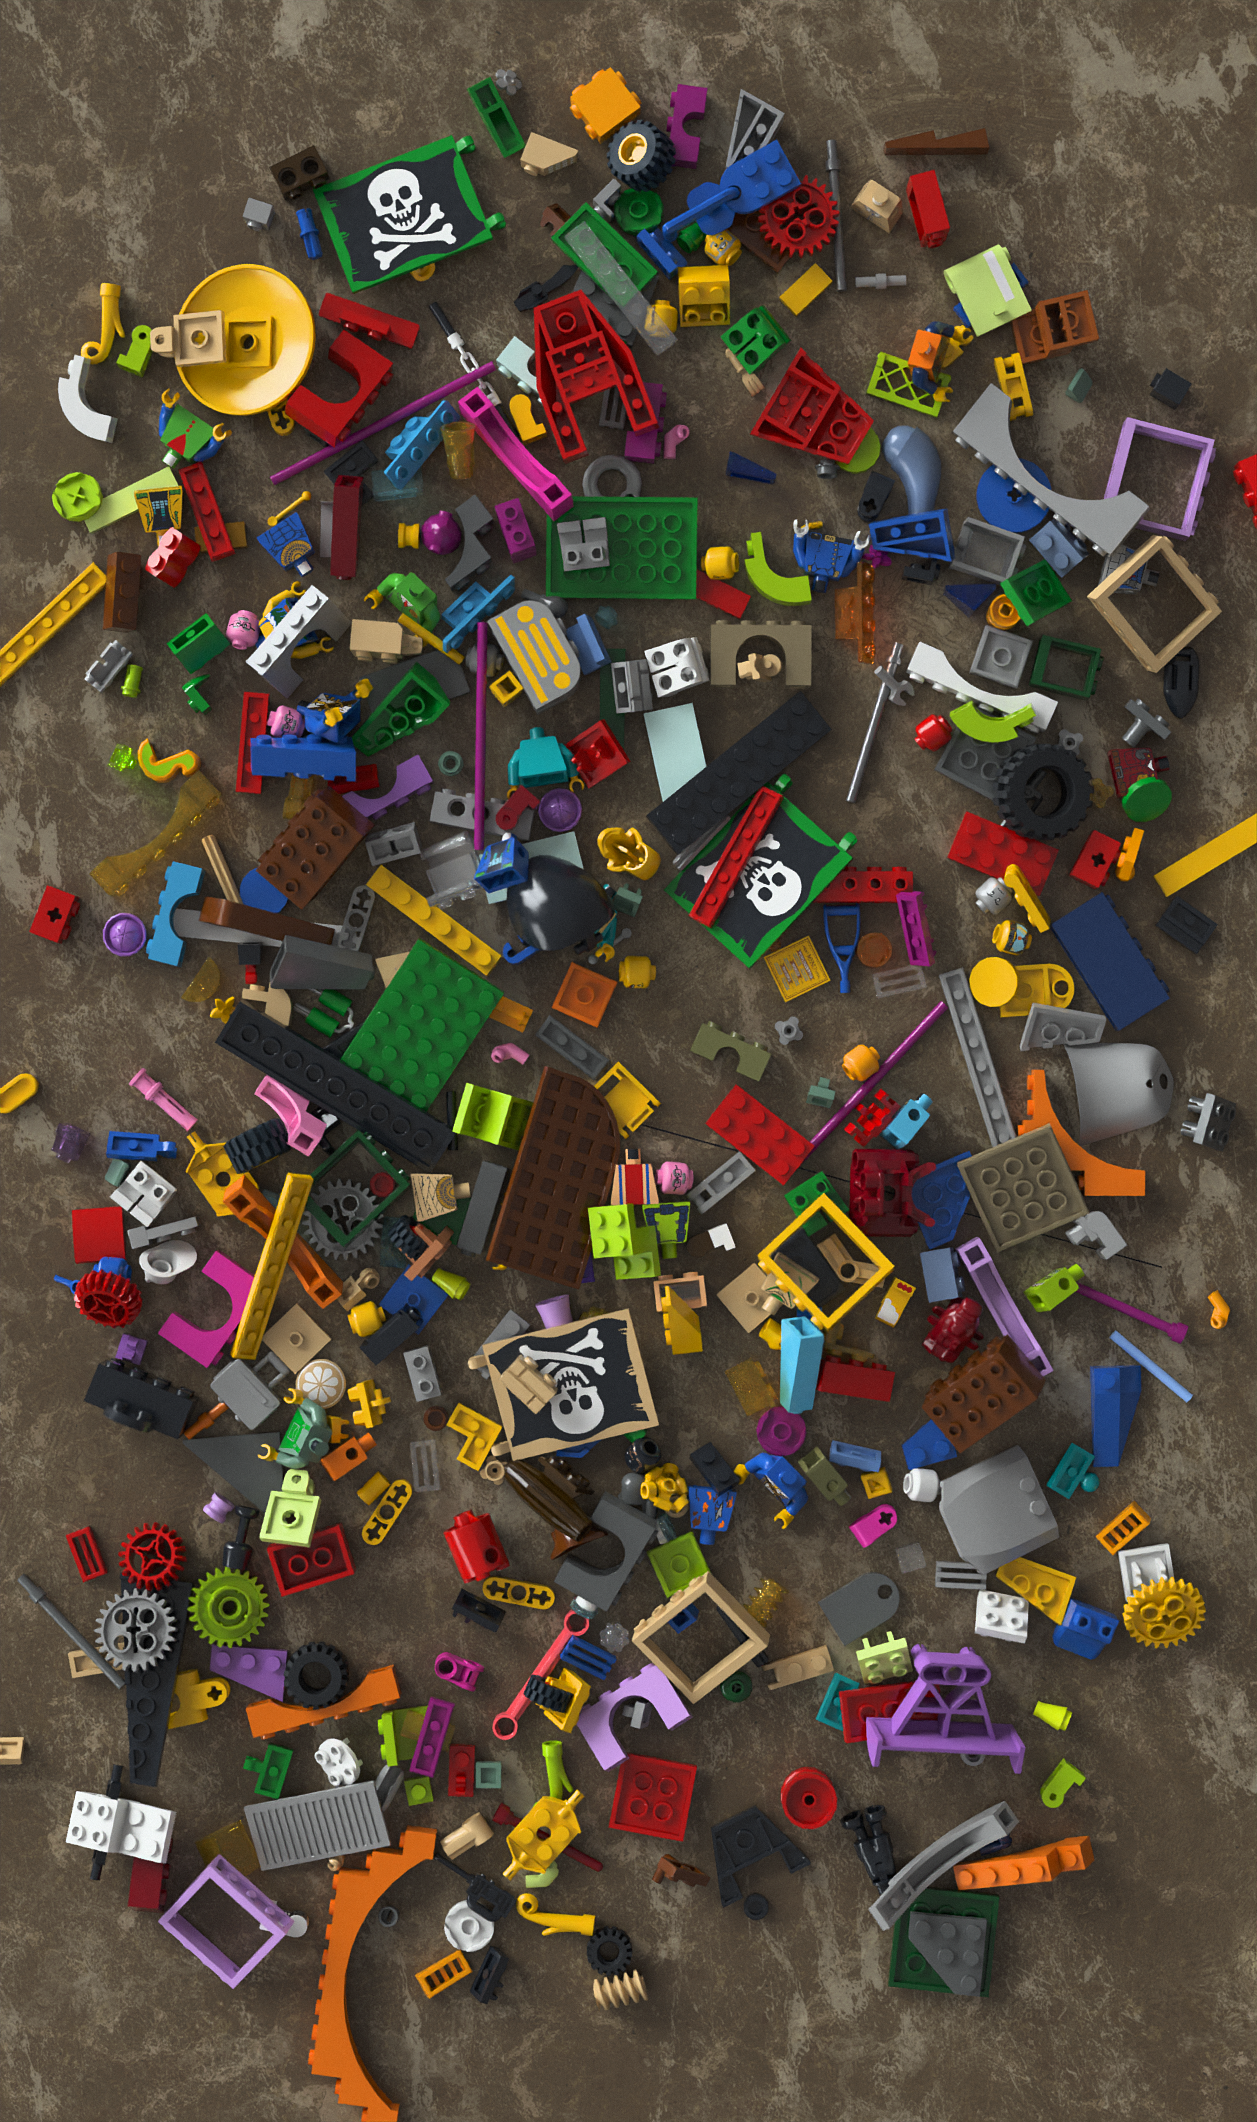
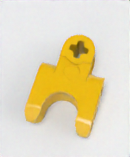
(196, 1696)

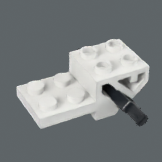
(119, 1825)

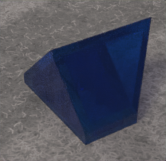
(969, 597)

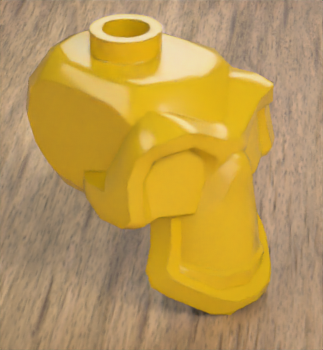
(628, 853)

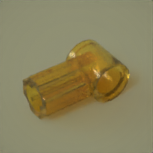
(299, 792)

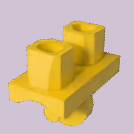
(371, 1403)

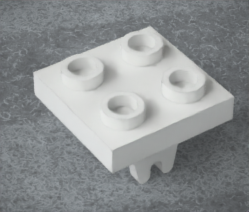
(1144, 1564)
(1001, 1616)

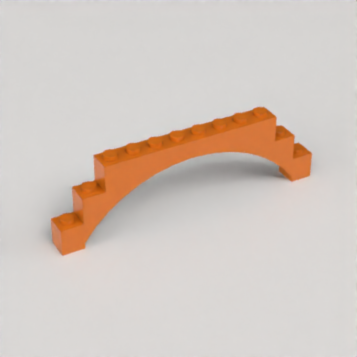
(355, 1896)

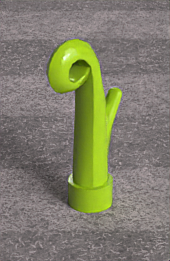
(557, 1776)

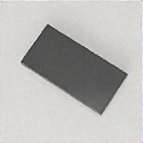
(444, 669)

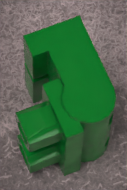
(762, 334)
(806, 1194)

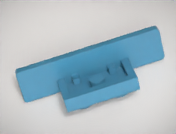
(416, 443)
(471, 609)

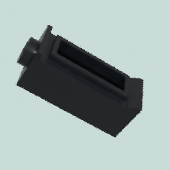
(392, 1333)

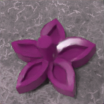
(877, 557)

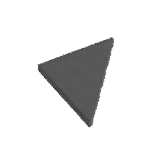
(238, 1463)

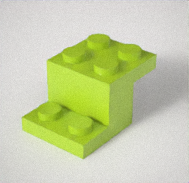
(492, 1116)
(617, 1236)

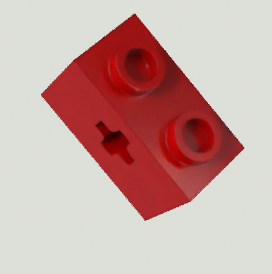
(1083, 867)
(52, 901)

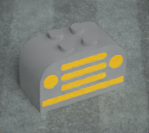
(538, 653)

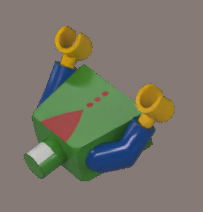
(187, 434)

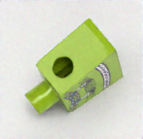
(1046, 1292)

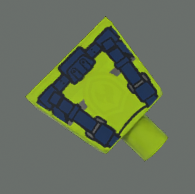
(670, 1224)

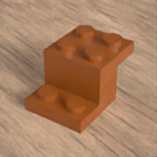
(1055, 327)

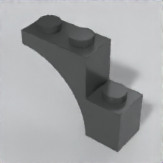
(475, 559)

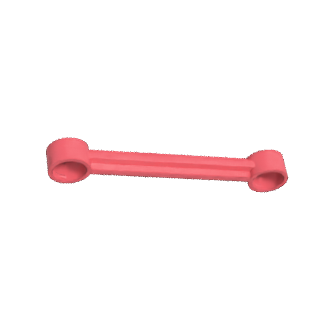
(543, 1669)

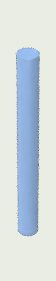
(1151, 1366)

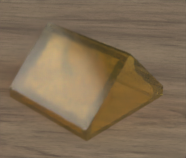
(232, 1845)

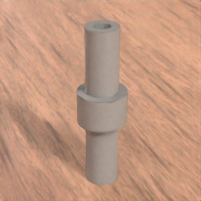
(880, 281)

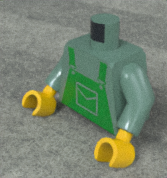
(306, 1436)

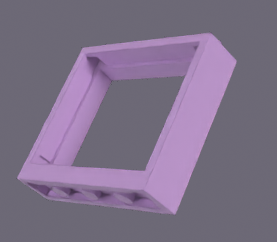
(1200, 479)
(249, 1898)

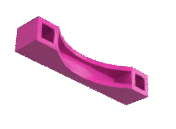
(536, 479)

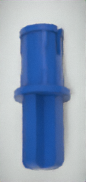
(309, 233)

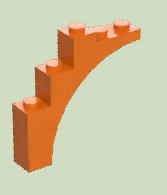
(1096, 1176)

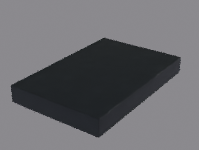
(804, 1253)

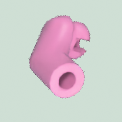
(509, 1051)

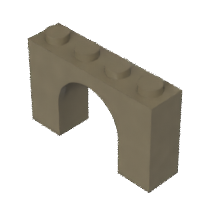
(792, 640)

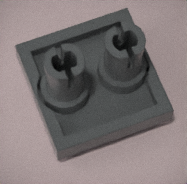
(1144, 723)
(1213, 1122)

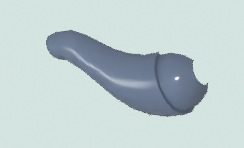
(916, 464)

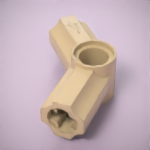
(838, 1256)

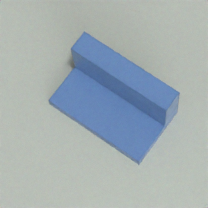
(589, 644)

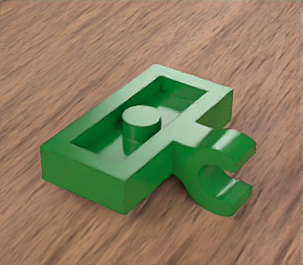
(271, 1770)

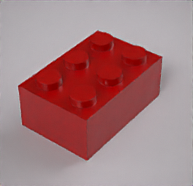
(307, 1567)

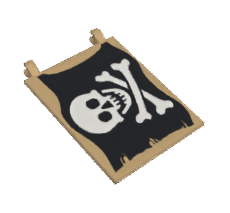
(597, 1380)

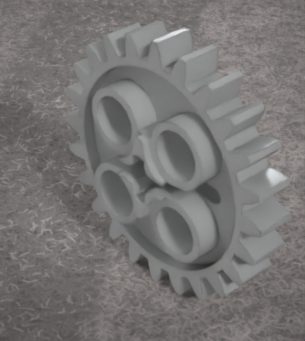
(363, 1209)
(113, 1631)

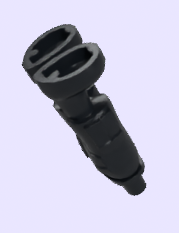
(873, 1851)

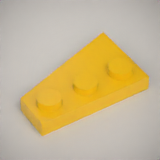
(1040, 1585)

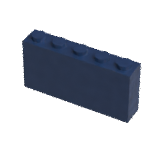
(1110, 961)

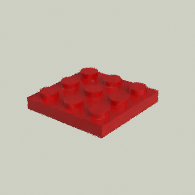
(653, 1796)

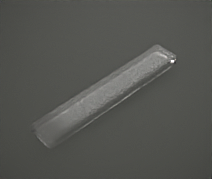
(620, 288)

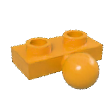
(1125, 868)

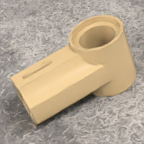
(472, 1832)

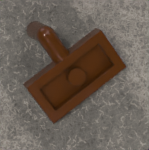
(676, 1871)

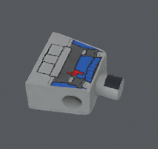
(1134, 582)

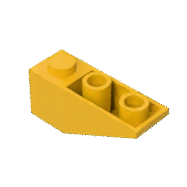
(683, 1324)

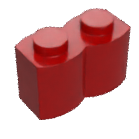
(172, 557)

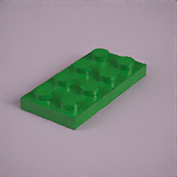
(631, 262)

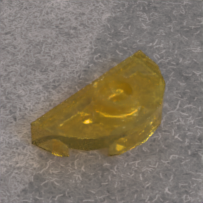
(204, 984)

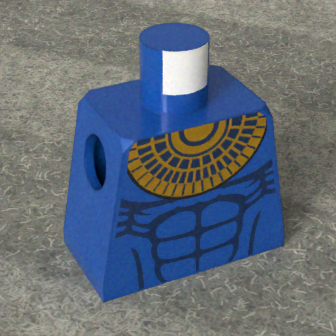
(289, 545)

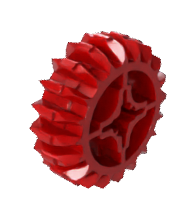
(108, 1299)
(148, 1565)

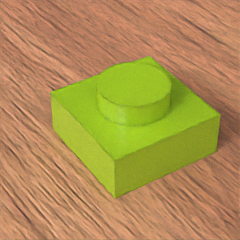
(418, 1790)

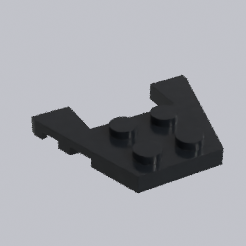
(744, 1841)

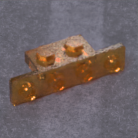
(855, 613)

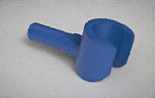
(72, 1284)

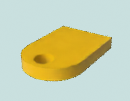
(1037, 986)

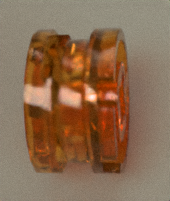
(874, 950)

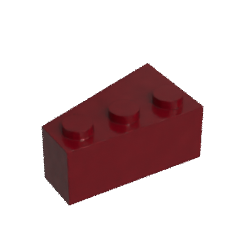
(149, 1884)

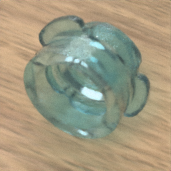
(606, 617)

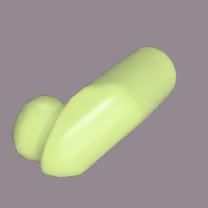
(543, 1880)

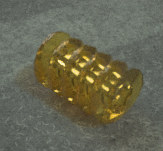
(765, 1600)

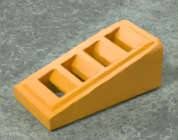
(1133, 1508)
(421, 1976)

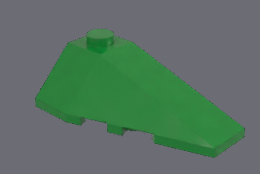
(407, 707)

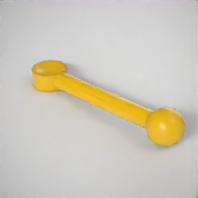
(272, 521)

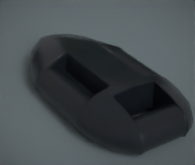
(1181, 682)

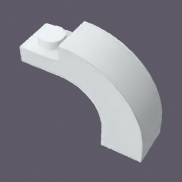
(76, 407)

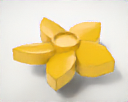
(223, 1009)

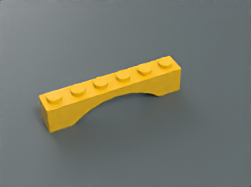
(434, 920)

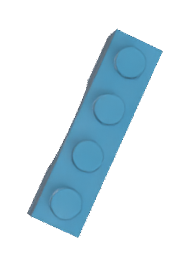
(182, 883)

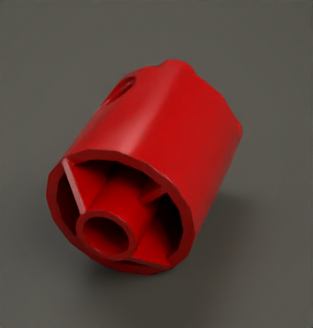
(475, 1546)

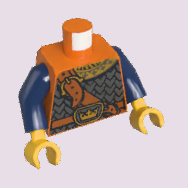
(929, 354)

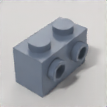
(942, 1274)

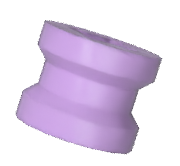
(218, 1507)

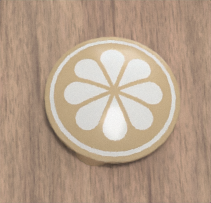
(321, 1382)

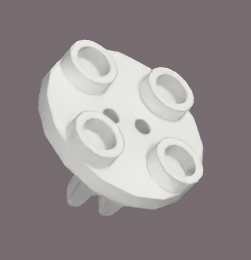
(338, 1762)

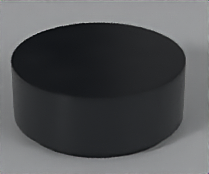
(755, 1906)

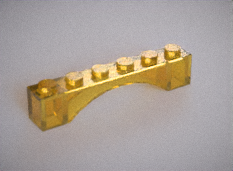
(194, 798)

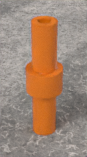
(205, 1420)

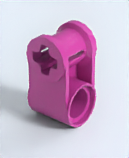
(870, 1528)
(460, 1671)

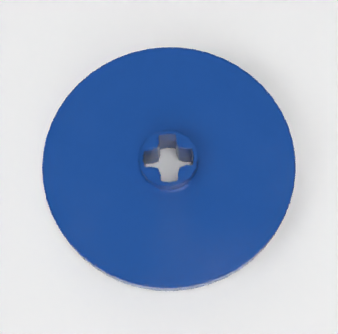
(1000, 509)

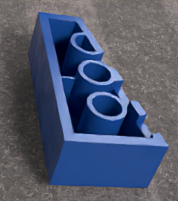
(303, 757)

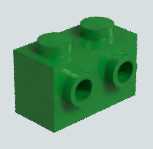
(198, 643)

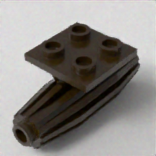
(552, 1494)

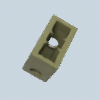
(820, 1472)

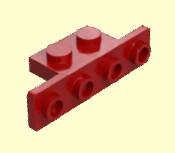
(373, 322)

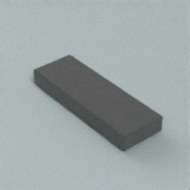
(572, 1047)

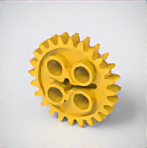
(1164, 1612)

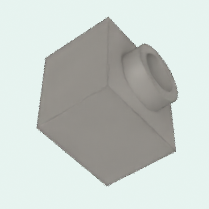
(258, 215)

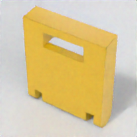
(628, 1099)

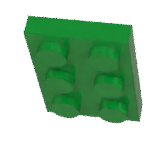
(1036, 592)

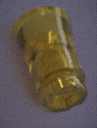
(459, 448)

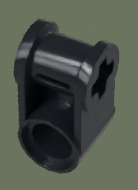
(875, 493)

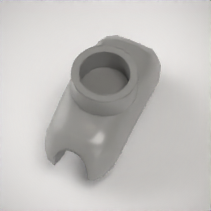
(388, 1784)

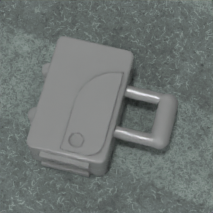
(247, 1392)

